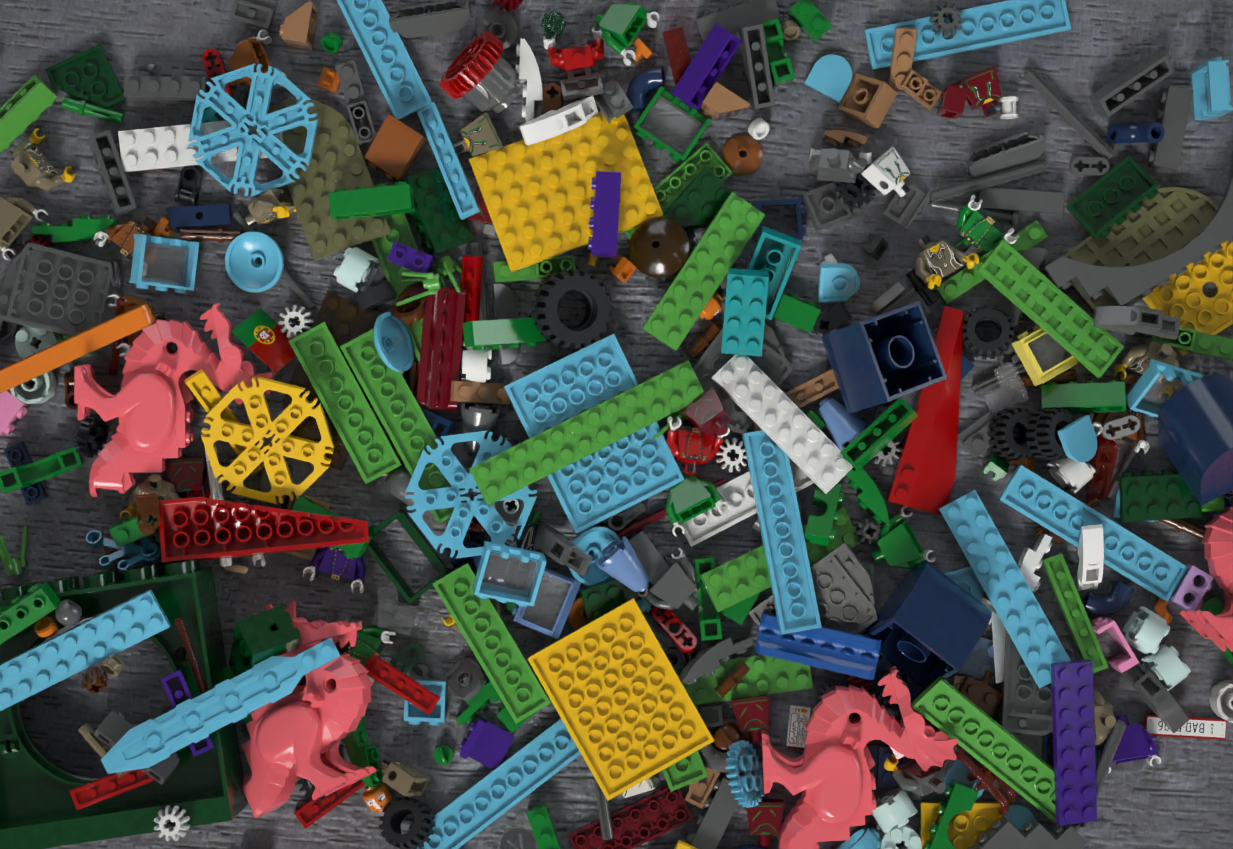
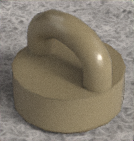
(790, 30)
(112, 665)

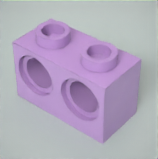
(1196, 591)

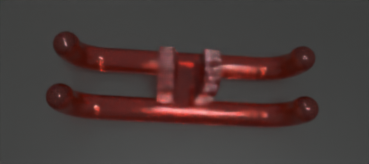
(986, 781)

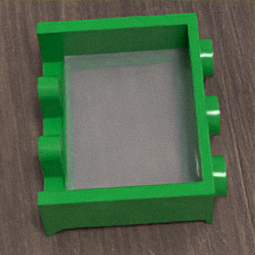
(671, 125)

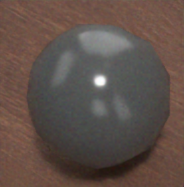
(68, 612)

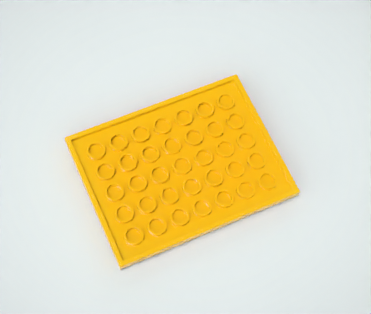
(545, 190)
(620, 699)

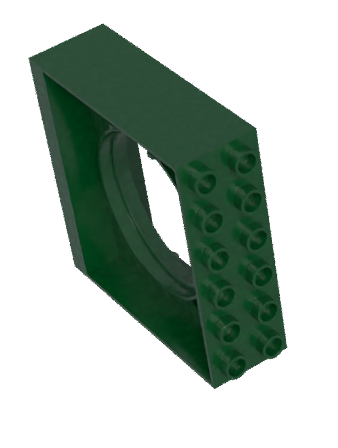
(36, 792)

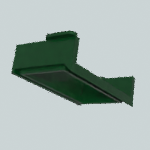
(388, 567)

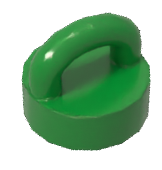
(331, 42)
(443, 754)

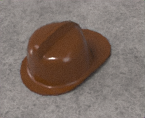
(412, 311)
(726, 735)

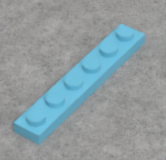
(448, 160)

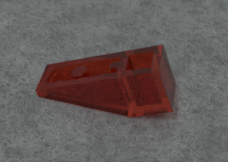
(676, 52)
(1104, 464)

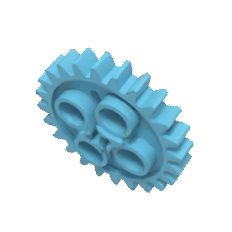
(746, 788)

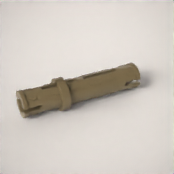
(100, 747)

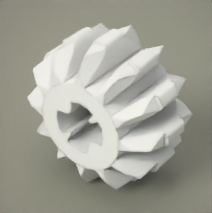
(294, 314)
(726, 459)
(173, 816)

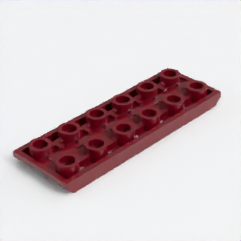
(441, 348)
(636, 822)

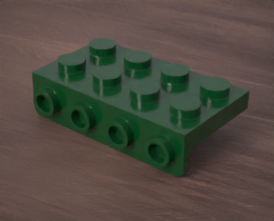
(1113, 198)
(436, 213)
(1156, 497)

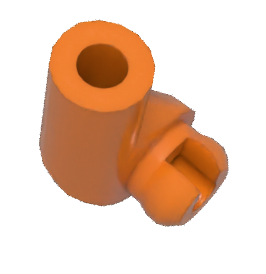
(1160, 609)

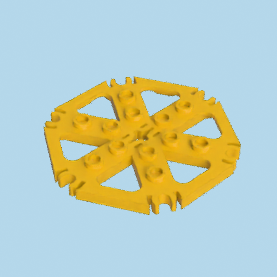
(261, 423)

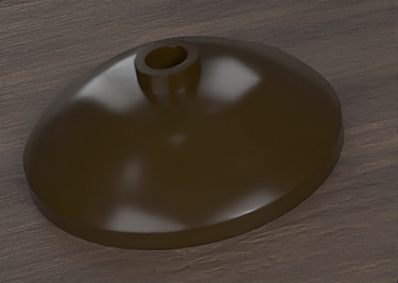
(666, 258)

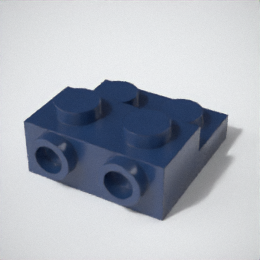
(883, 777)

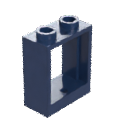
(799, 212)

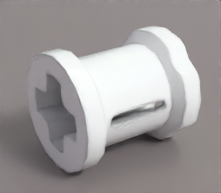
(1009, 107)

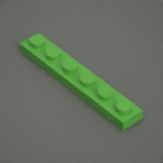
(969, 278)
(1074, 611)

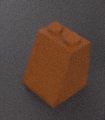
(394, 148)

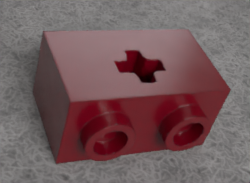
(952, 101)

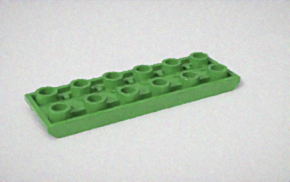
(681, 177)

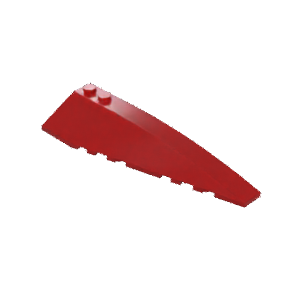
(929, 447)
(224, 529)

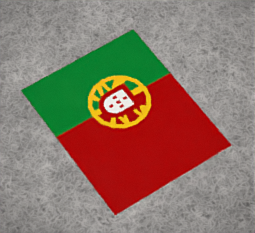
(265, 340)

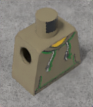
(479, 137)
(403, 778)

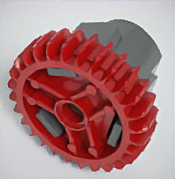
(482, 75)

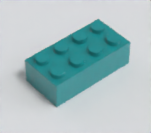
(775, 254)
(745, 312)

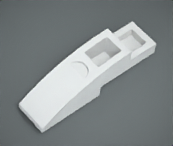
(529, 73)
(559, 121)
(1090, 557)
(1031, 560)

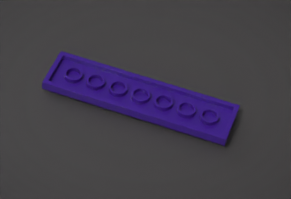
(1074, 742)

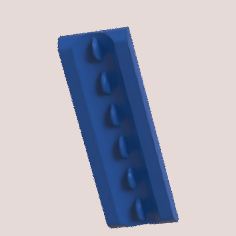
(820, 648)

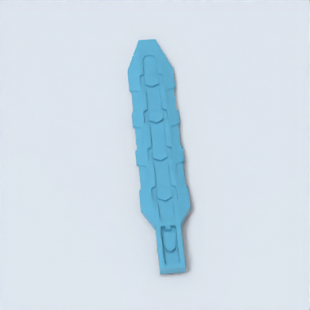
(214, 709)

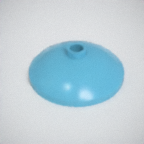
(243, 264)
(393, 342)
(594, 539)

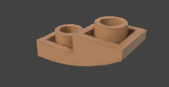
(920, 89)
(836, 137)

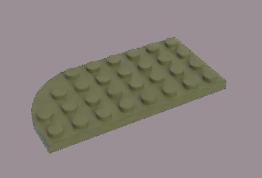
(333, 165)
(1148, 235)

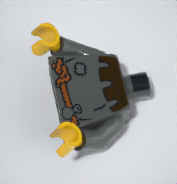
(914, 779)

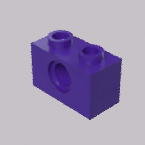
(410, 258)

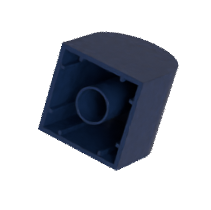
(884, 357)
(1198, 435)
(929, 625)

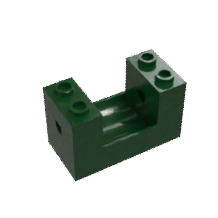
(262, 637)

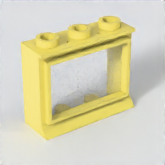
(1042, 355)

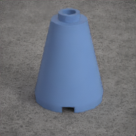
(841, 425)
(624, 565)

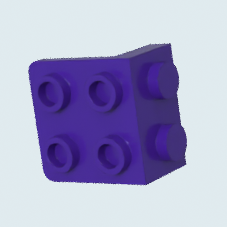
(486, 743)

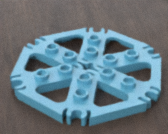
(235, 137)
(450, 496)

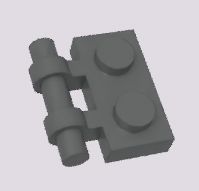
(581, 86)

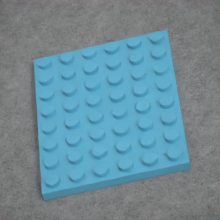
(615, 474)

